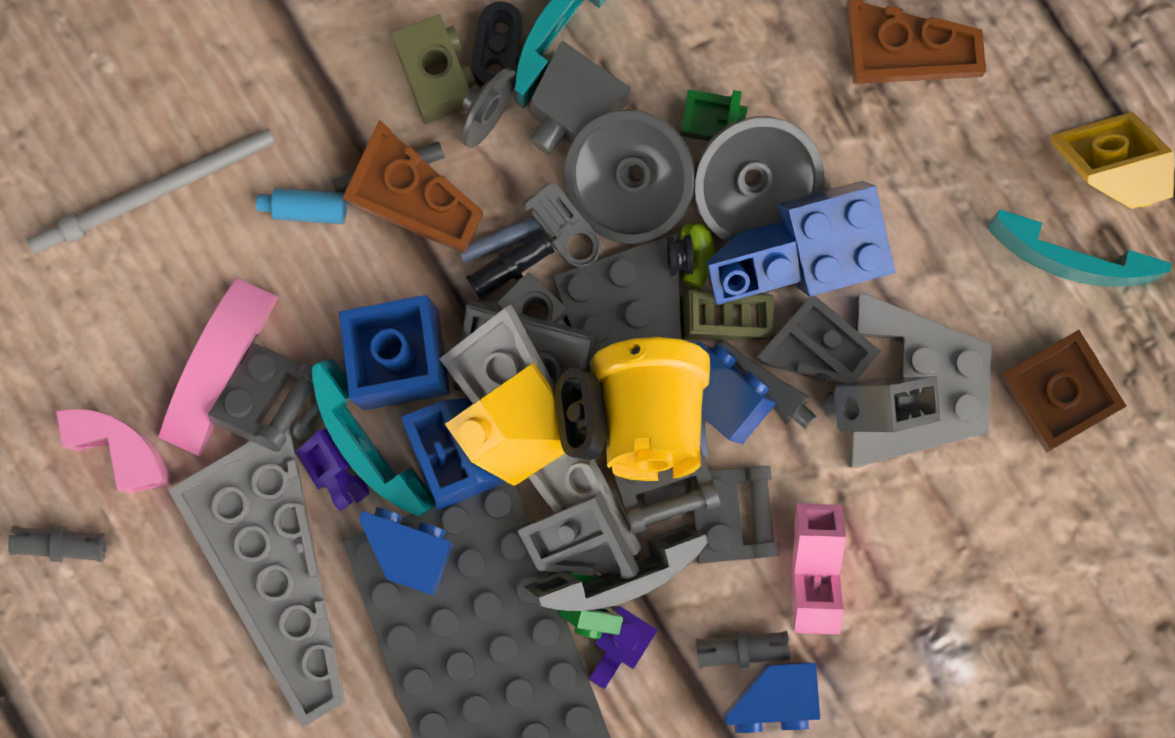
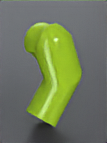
(703, 250)

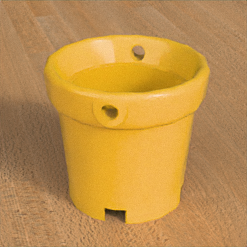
(652, 405)

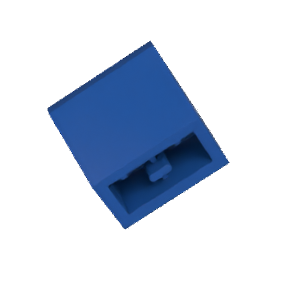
(441, 459)

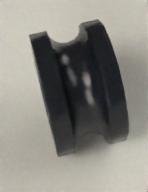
(680, 255)

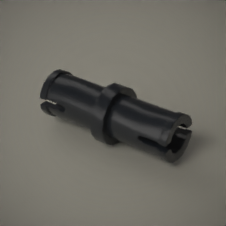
(510, 264)

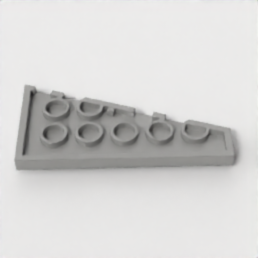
(261, 546)

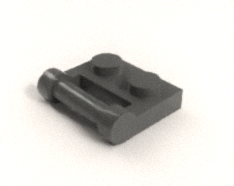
(253, 392)
(640, 517)
(723, 523)

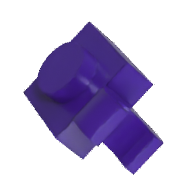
(329, 470)
(622, 648)

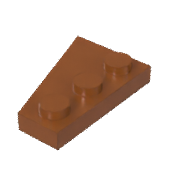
(909, 47)
(411, 194)

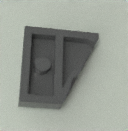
(579, 540)

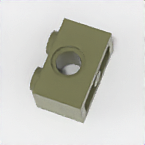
(420, 46)

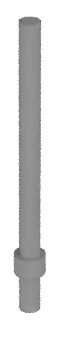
(74, 226)

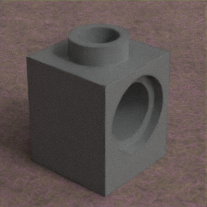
(529, 292)

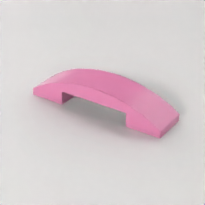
(213, 363)

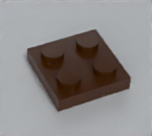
(1062, 391)

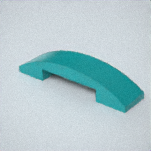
(545, 30)
(1021, 238)
(359, 451)

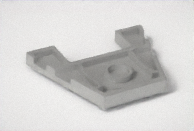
(927, 350)

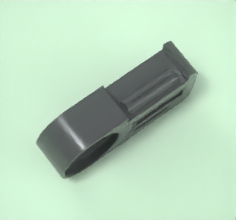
(562, 221)

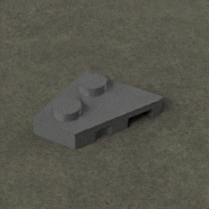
(819, 346)

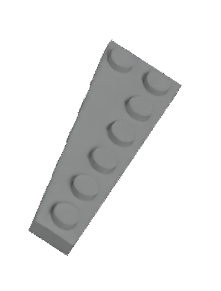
(491, 358)

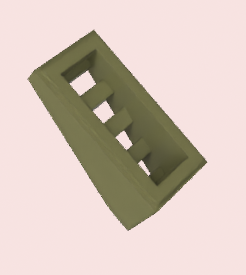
(709, 331)

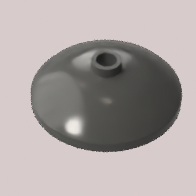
(785, 167)
(603, 183)

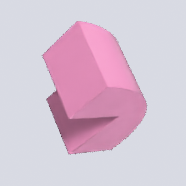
(133, 456)
(817, 567)

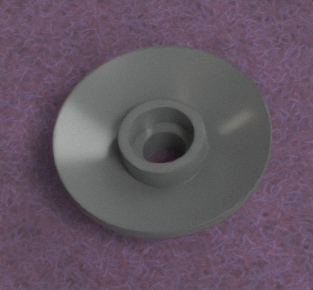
(486, 106)

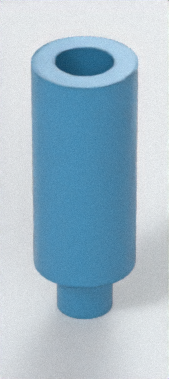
(304, 205)

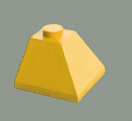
(1120, 159)
(511, 427)

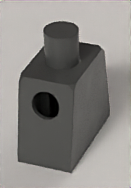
(572, 96)
(871, 404)

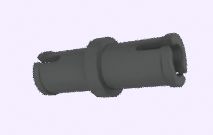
(57, 544)
(743, 649)

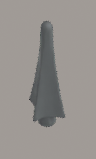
(789, 400)

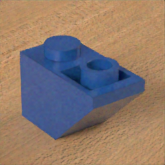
(754, 263)
(733, 400)
(407, 554)
(777, 695)

